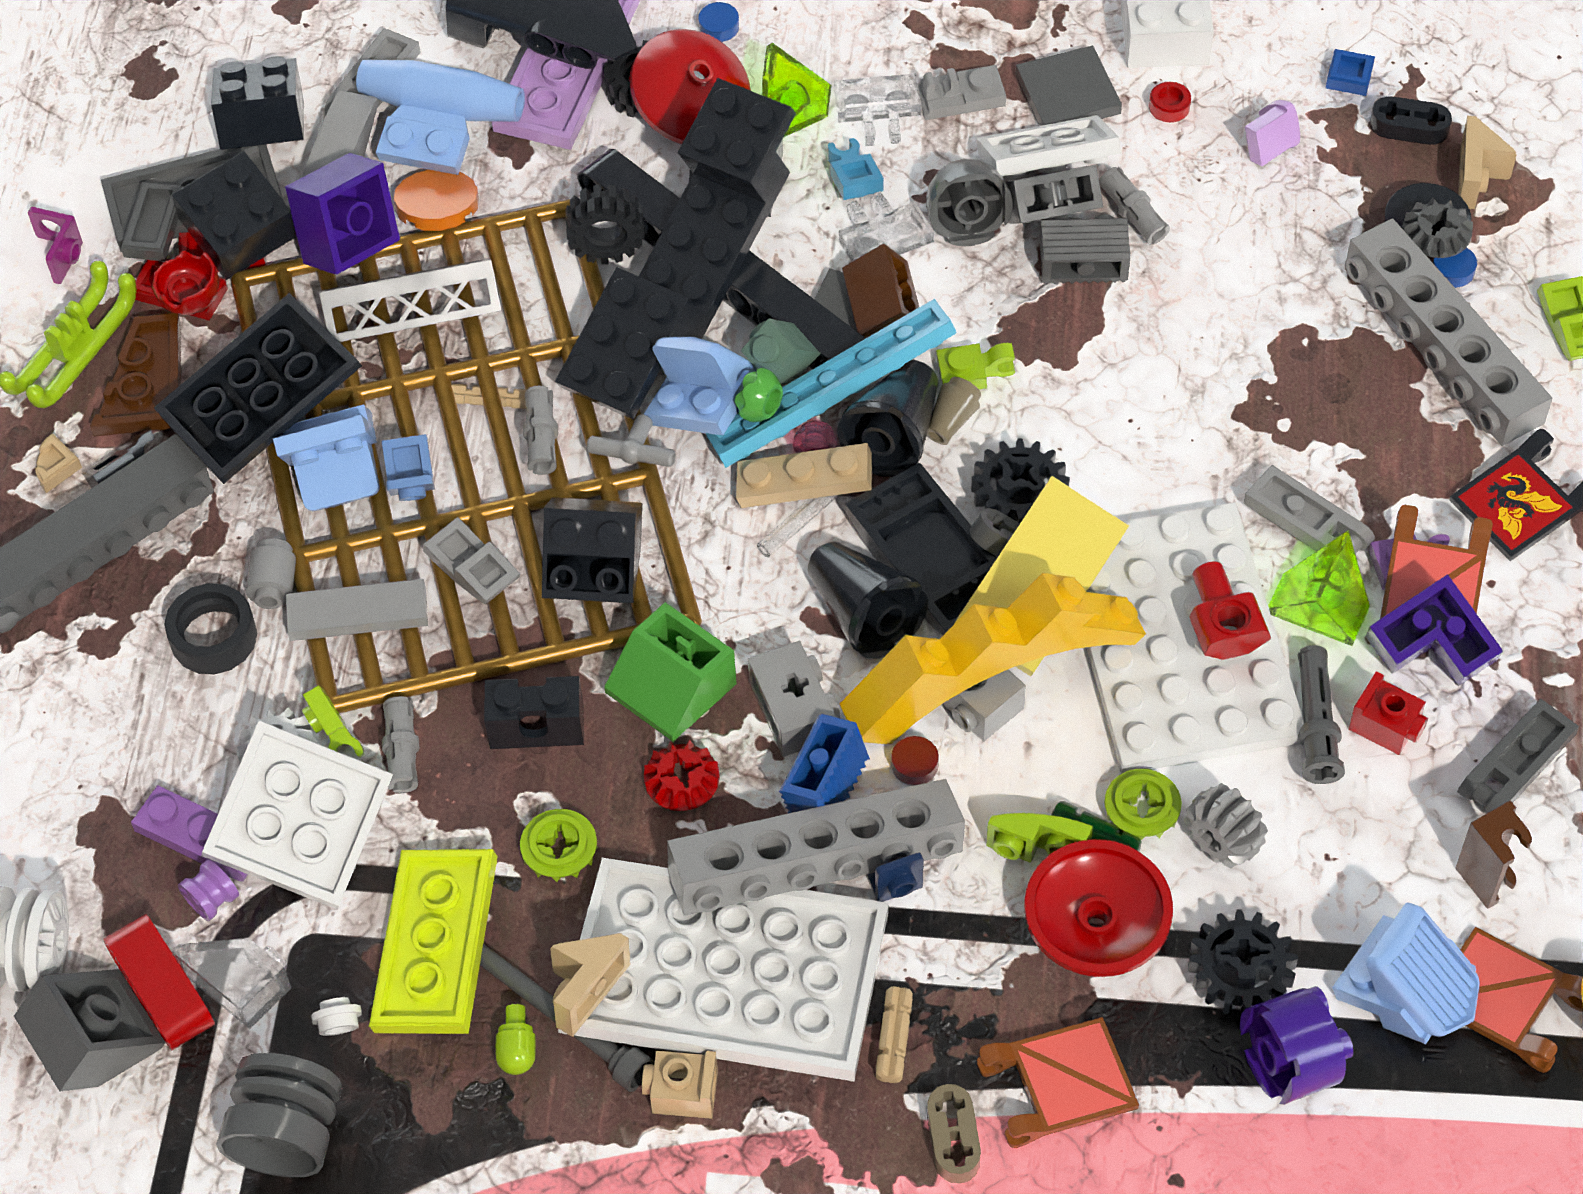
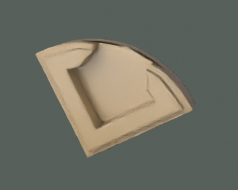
(55, 463)

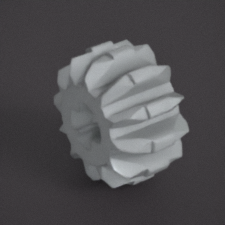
(1226, 825)

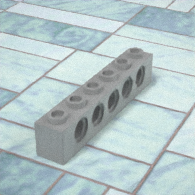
(1447, 332)
(813, 846)

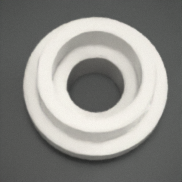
(336, 1016)

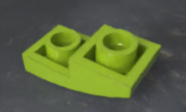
(1023, 833)

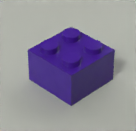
(342, 213)

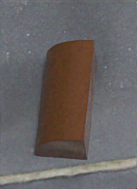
(879, 289)

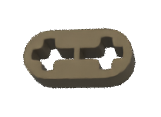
(964, 1131)

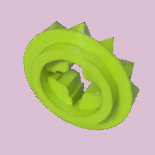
(1160, 792)
(543, 832)

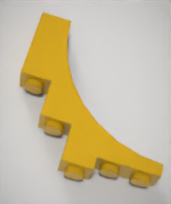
(985, 641)

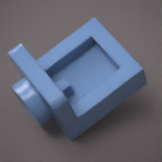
(408, 467)

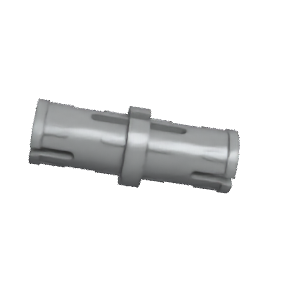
(1134, 205)
(540, 430)
(400, 744)

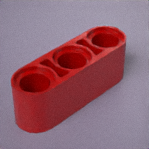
(158, 982)

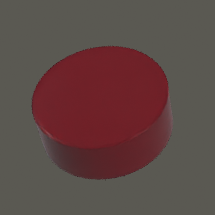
(914, 760)

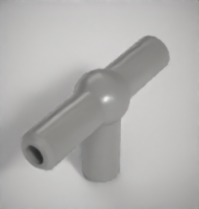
(633, 448)

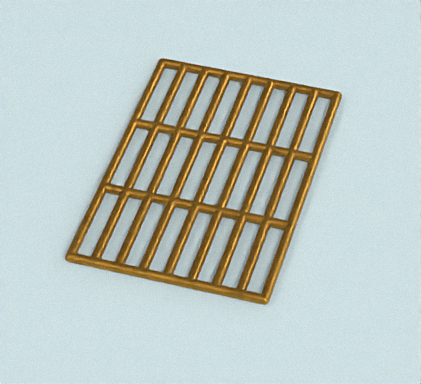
(474, 512)

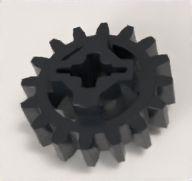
(1018, 477)
(1249, 942)

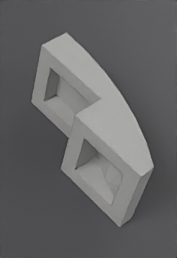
(470, 562)

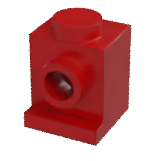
(1388, 715)

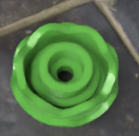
(759, 396)

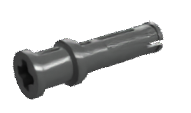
(1319, 733)

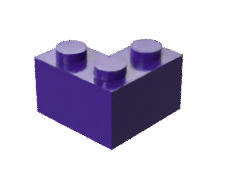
(1436, 621)

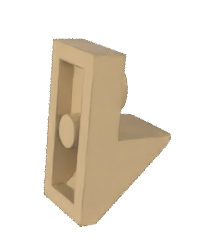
(1482, 157)
(589, 973)

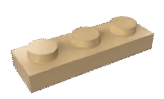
(804, 475)

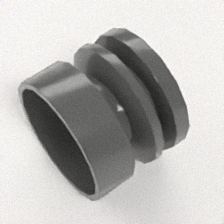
(279, 1115)

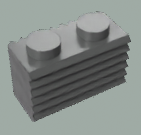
(1084, 249)

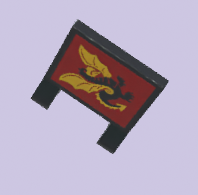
(1519, 498)

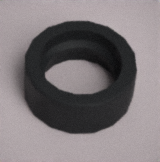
(203, 600)

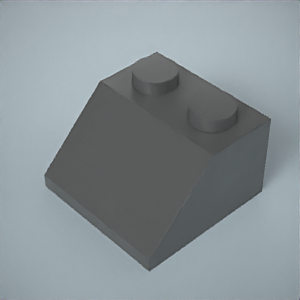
(87, 1027)

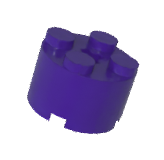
(1295, 1045)

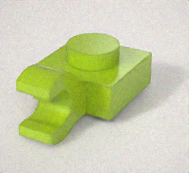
(975, 366)
(323, 715)

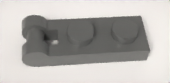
(1519, 756)

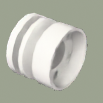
(31, 936)

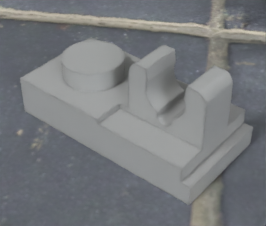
(961, 92)

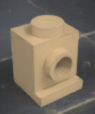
(687, 1097)

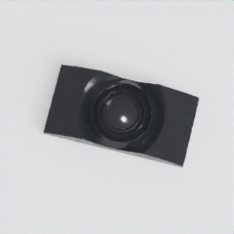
(925, 536)

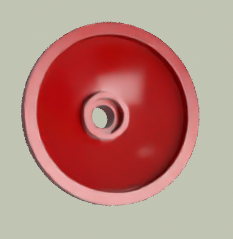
(665, 80)
(1102, 883)

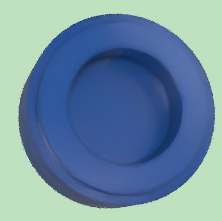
(719, 21)
(1458, 268)

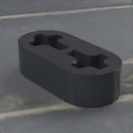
(1410, 120)

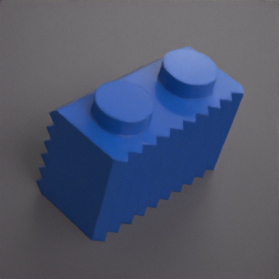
(825, 765)

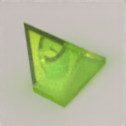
(795, 86)
(1324, 592)

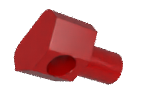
(1222, 609)

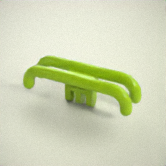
(73, 339)

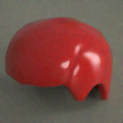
(186, 283)

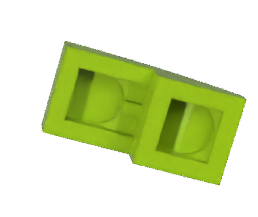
(1564, 312)

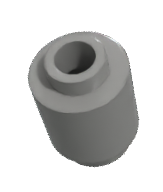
(271, 573)

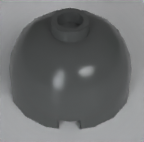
(968, 202)

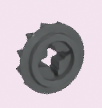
(1450, 239)

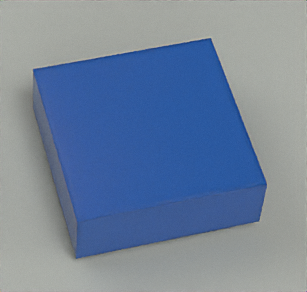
(1350, 72)

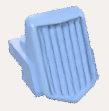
(698, 385)
(332, 457)
(1411, 977)

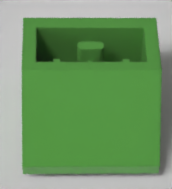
(671, 672)

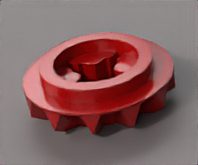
(668, 790)

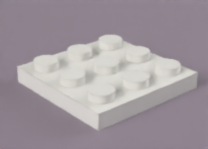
(297, 815)

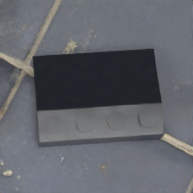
(257, 388)

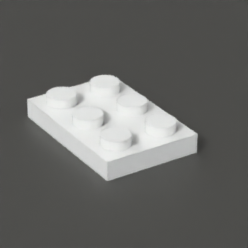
(1049, 146)

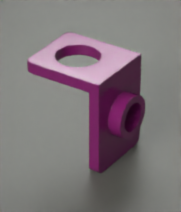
(67, 242)

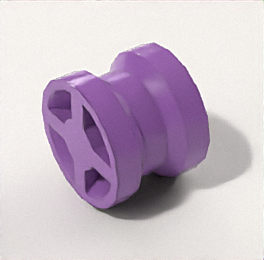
(208, 890)

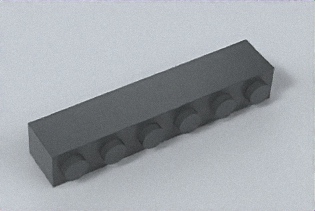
(99, 527)

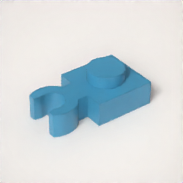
(854, 173)

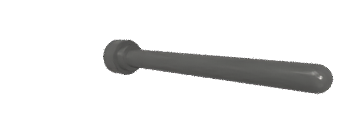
(623, 1061)

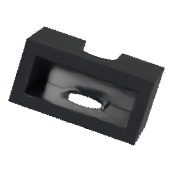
(557, 701)

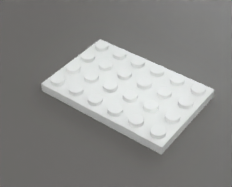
(1163, 694)
(752, 980)

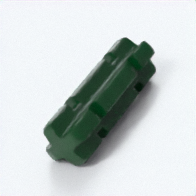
(1101, 829)

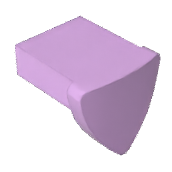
(1273, 132)

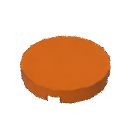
(436, 200)

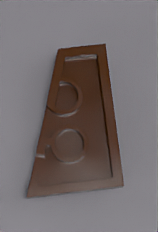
(145, 376)

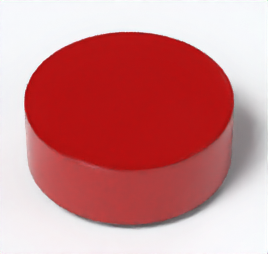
(1170, 101)

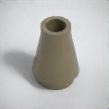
(953, 408)

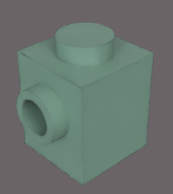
(780, 349)

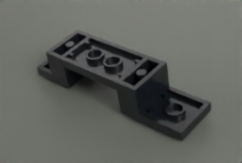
(696, 255)

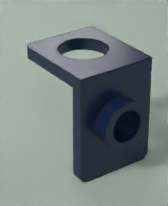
(897, 877)

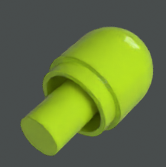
(515, 1042)

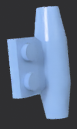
(433, 109)

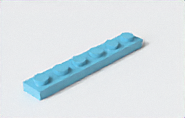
(838, 379)

